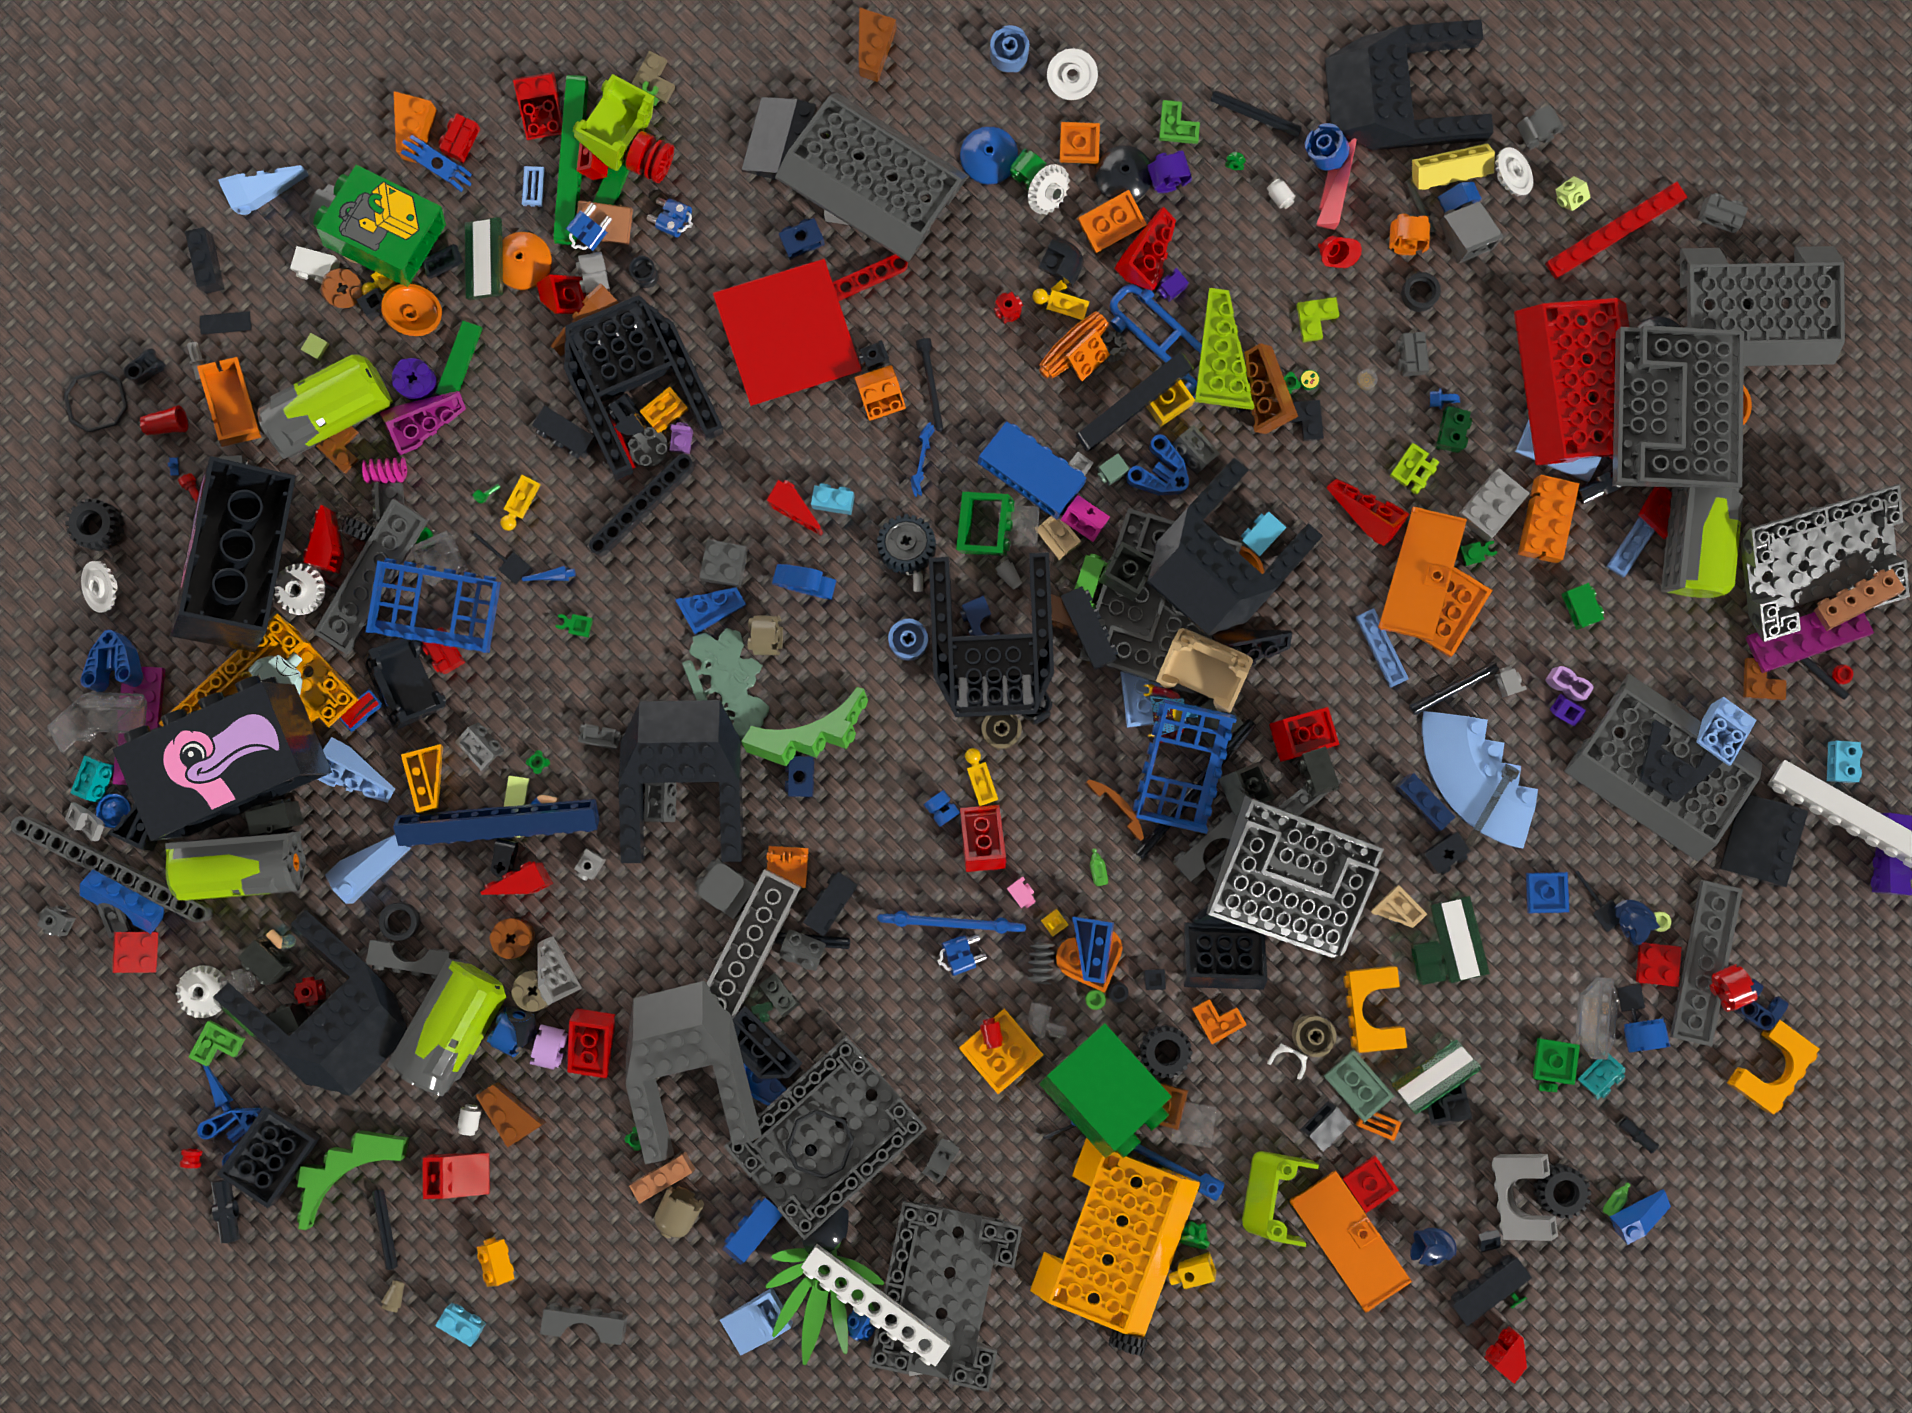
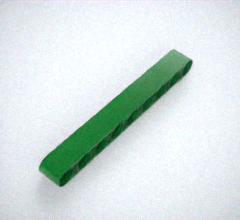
(568, 178)

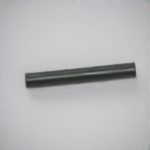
(1418, 203)

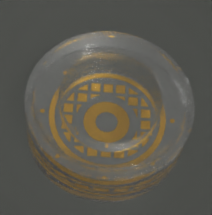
(1367, 379)

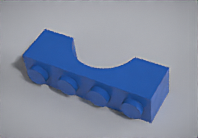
(139, 909)

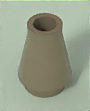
(393, 1297)

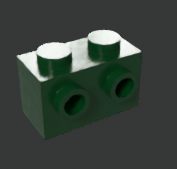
(1454, 429)

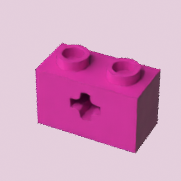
(1085, 518)

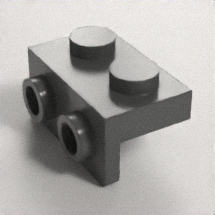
(802, 950)

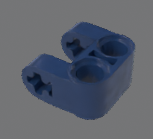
(1772, 1013)

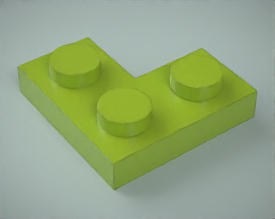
(1311, 315)

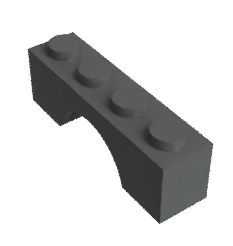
(1191, 862)
(385, 954)
(609, 1326)

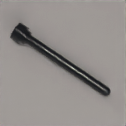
(924, 346)

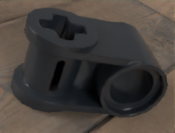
(147, 367)
(504, 855)

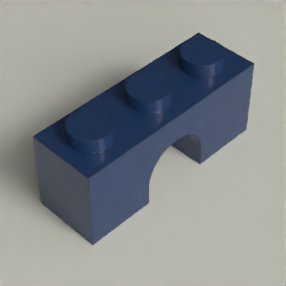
(974, 613)
(1433, 810)

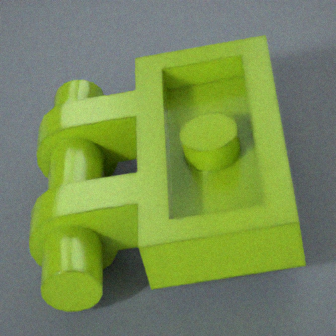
(1409, 465)

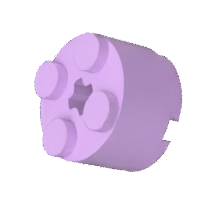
(548, 1046)

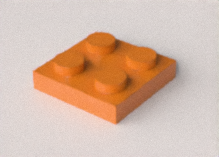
(1079, 142)

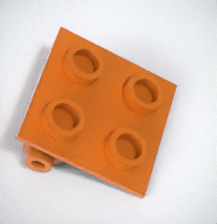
(789, 863)

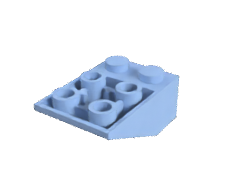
(1724, 730)
(754, 1322)

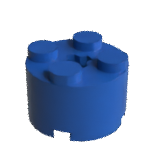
(1327, 147)
(504, 1035)
(1646, 1035)

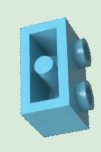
(832, 499)
(1263, 534)
(1844, 761)
(461, 1324)

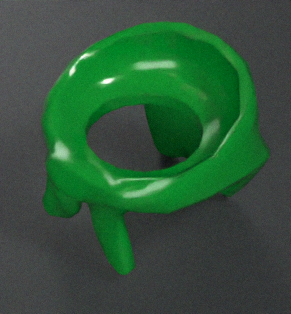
(1195, 1235)

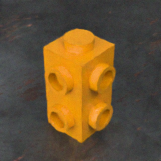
(495, 1262)

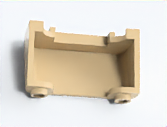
(1205, 668)

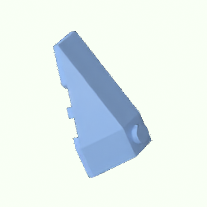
(254, 191)
(354, 772)
(358, 872)

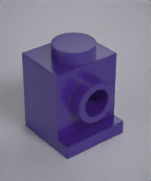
(1172, 285)
(1560, 709)

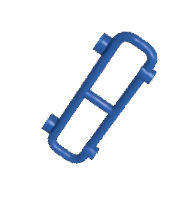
(1121, 322)
(1000, 925)

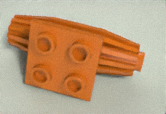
(1078, 348)

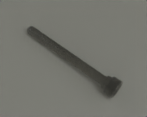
(1508, 774)

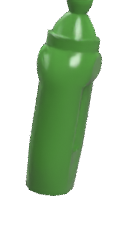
(1098, 869)
(1616, 1200)

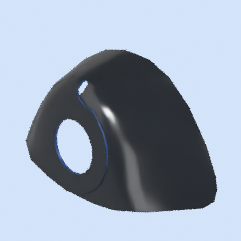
(524, 1027)

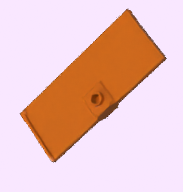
(1422, 574)
(1350, 1241)

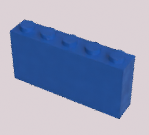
(1032, 470)

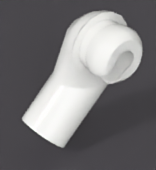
(917, 581)

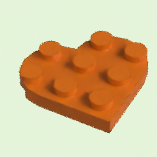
(1069, 962)

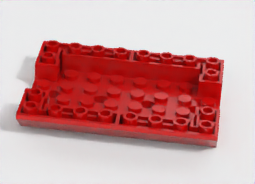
(1560, 381)

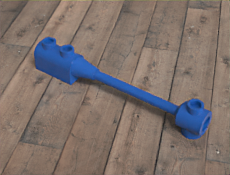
(1209, 1185)

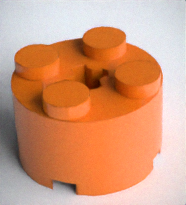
(1409, 234)

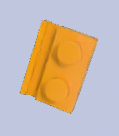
(664, 410)

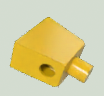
(1202, 1271)

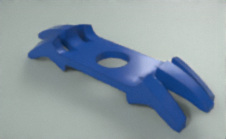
(425, 157)
(924, 438)

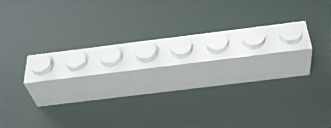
(1843, 811)

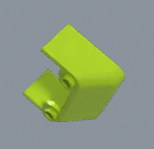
(1262, 1192)

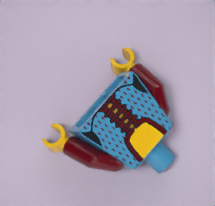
(1158, 695)

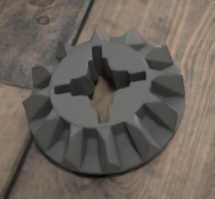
(1119, 341)

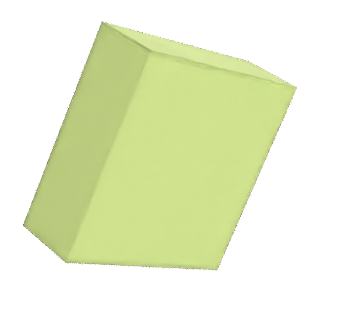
(315, 346)

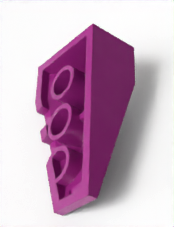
(416, 421)

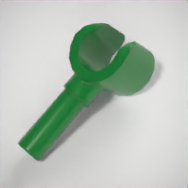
(481, 497)

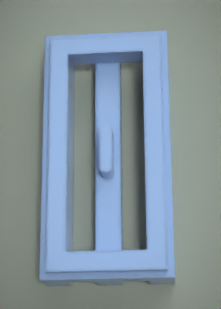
(532, 202)

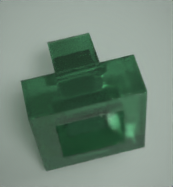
(763, 1010)

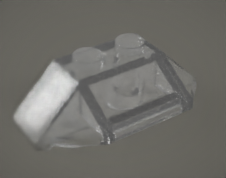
(1597, 1017)

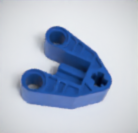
(1169, 457)
(804, 581)
(110, 653)
(226, 1120)

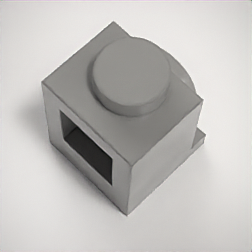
(1509, 681)
(596, 863)

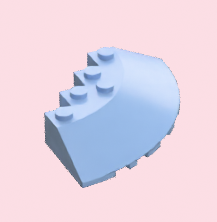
(1469, 772)

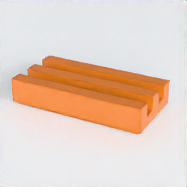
(1395, 1130)

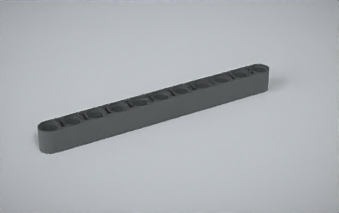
(103, 866)

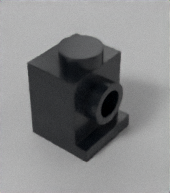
(368, 301)
(880, 359)

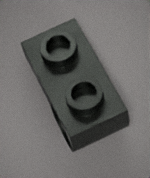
(779, 995)

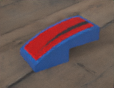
(360, 711)

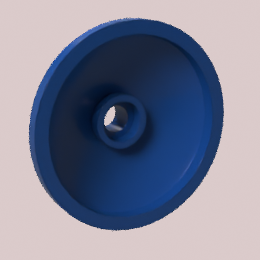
(984, 166)

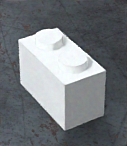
(312, 264)

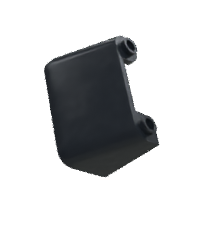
(402, 682)

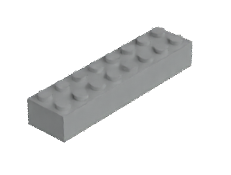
(752, 940)

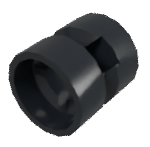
(643, 272)

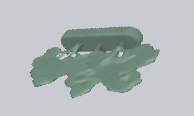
(729, 677)

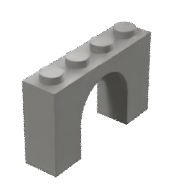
(1514, 1222)

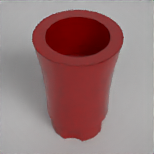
(165, 421)

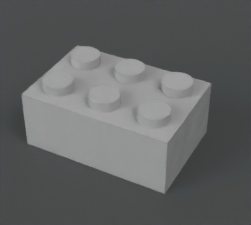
(1493, 504)

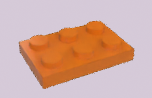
(1111, 221)

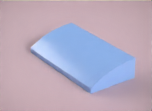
(1581, 468)

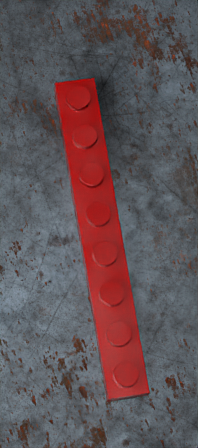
(1616, 230)

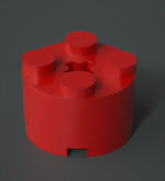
(1733, 987)

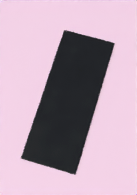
(225, 322)

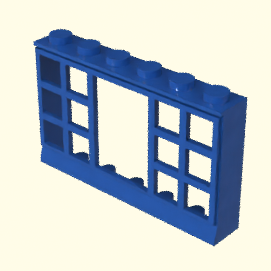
(429, 635)
(1213, 771)

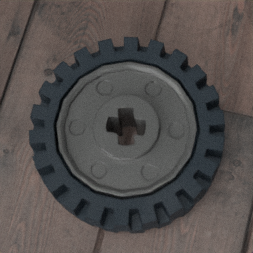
(906, 530)

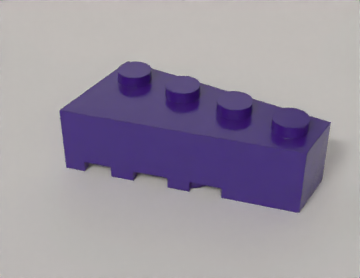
(1889, 872)

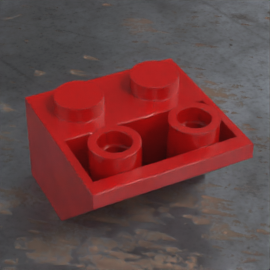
(1508, 1354)

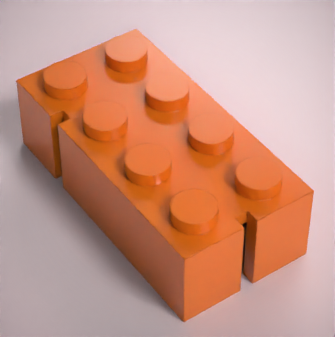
(229, 402)
(1548, 519)

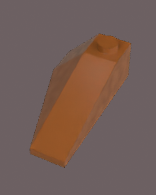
(594, 302)

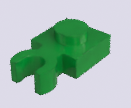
(1475, 553)
(577, 625)

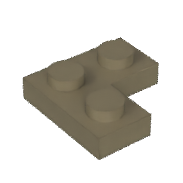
(650, 72)

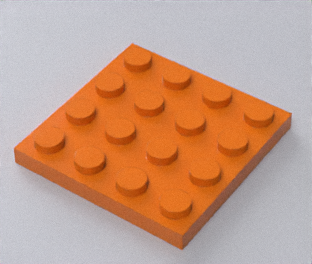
(1460, 608)

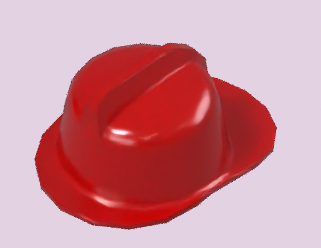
(1340, 251)

